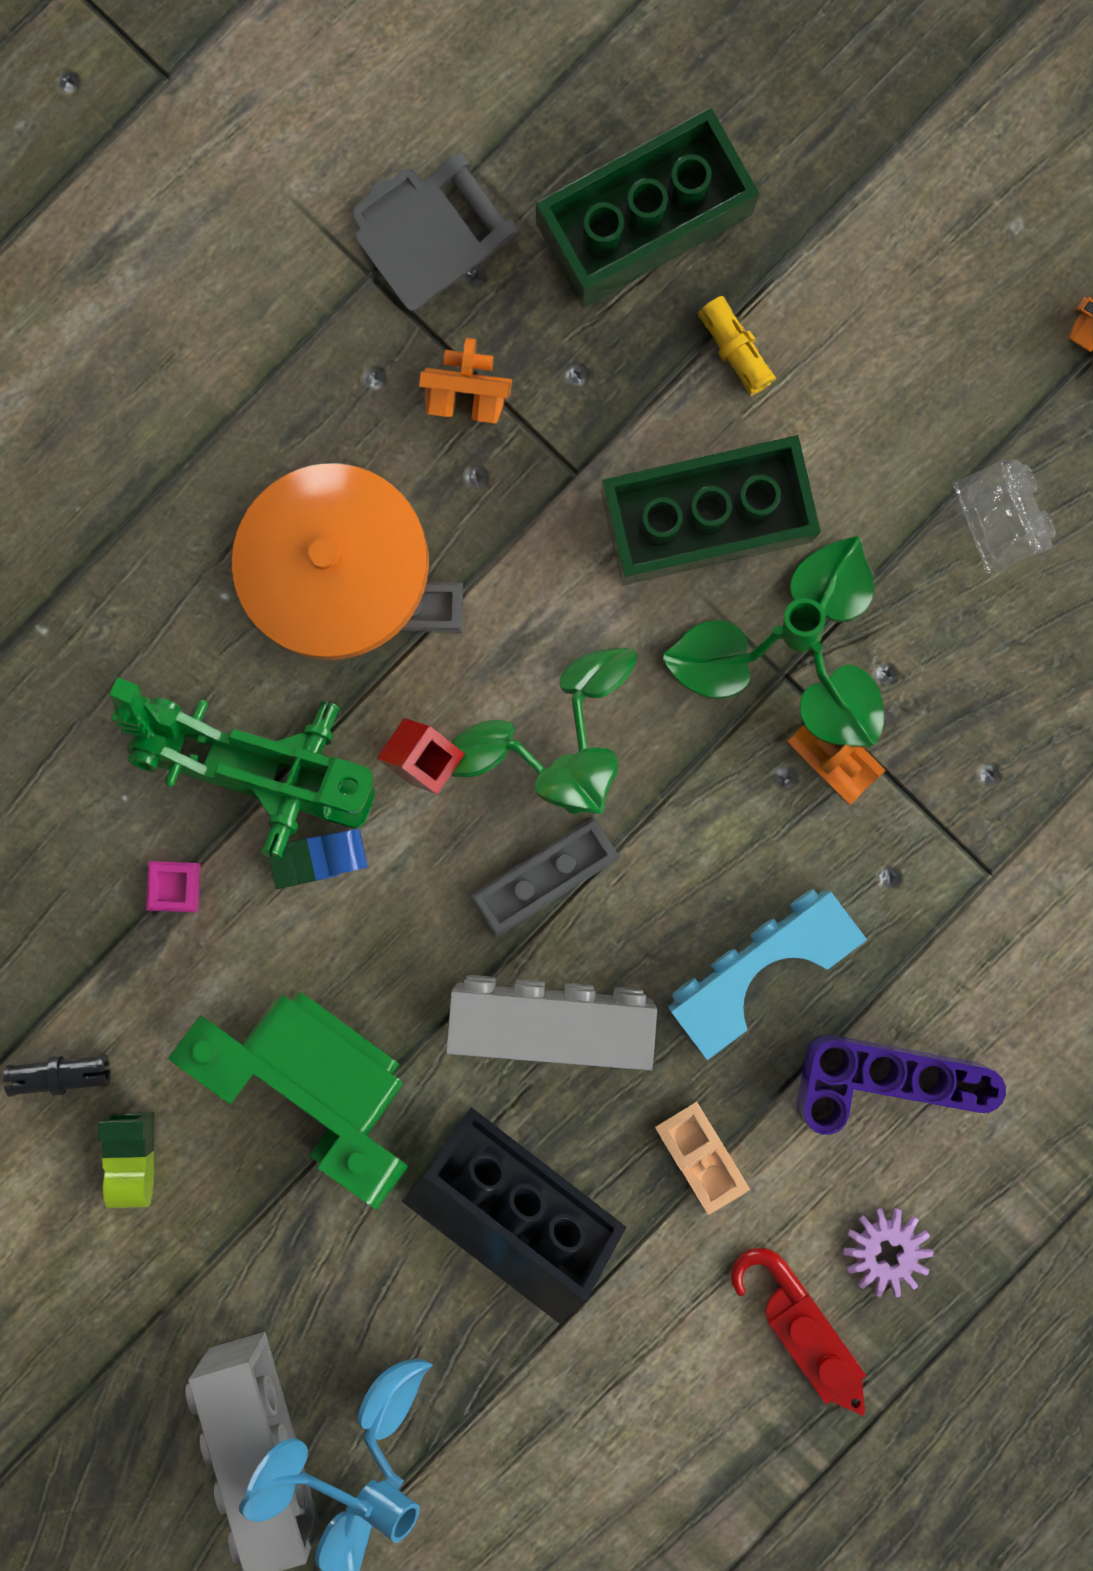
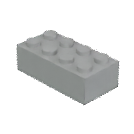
(552, 1024)
(241, 1421)

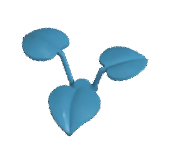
(378, 1503)

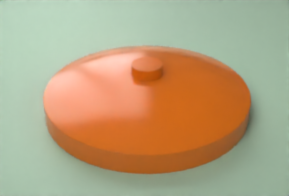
(330, 561)

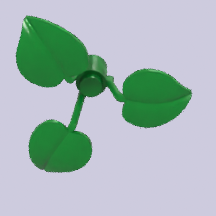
(826, 584)
(573, 780)

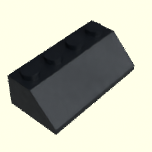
(515, 1216)

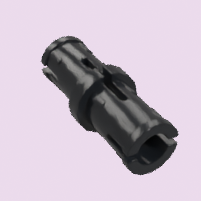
(57, 1075)

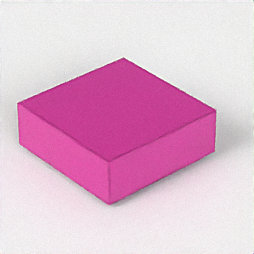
(173, 886)

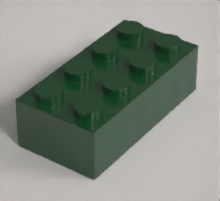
(646, 207)
(710, 510)

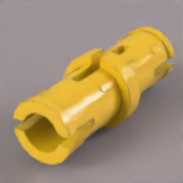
(736, 346)

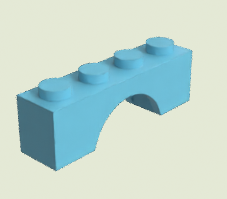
(714, 1007)

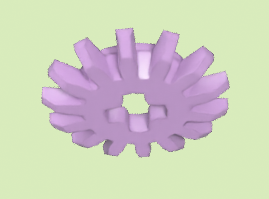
(869, 1246)

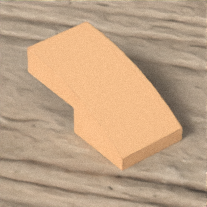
(702, 1158)

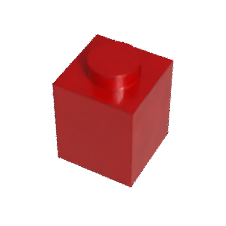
(421, 755)

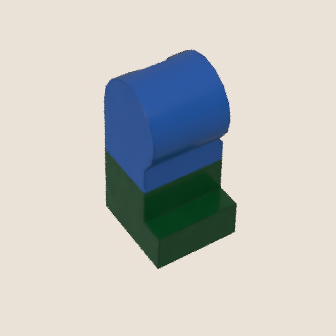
(319, 858)

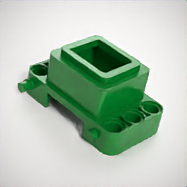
(318, 1068)

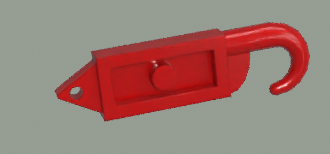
(805, 1332)

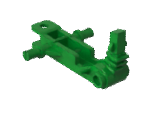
(249, 763)

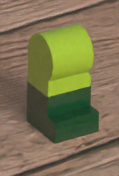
(127, 1159)

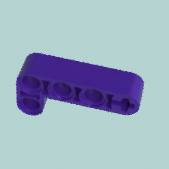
(899, 1083)

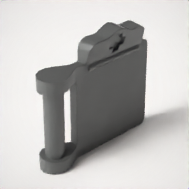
(420, 236)

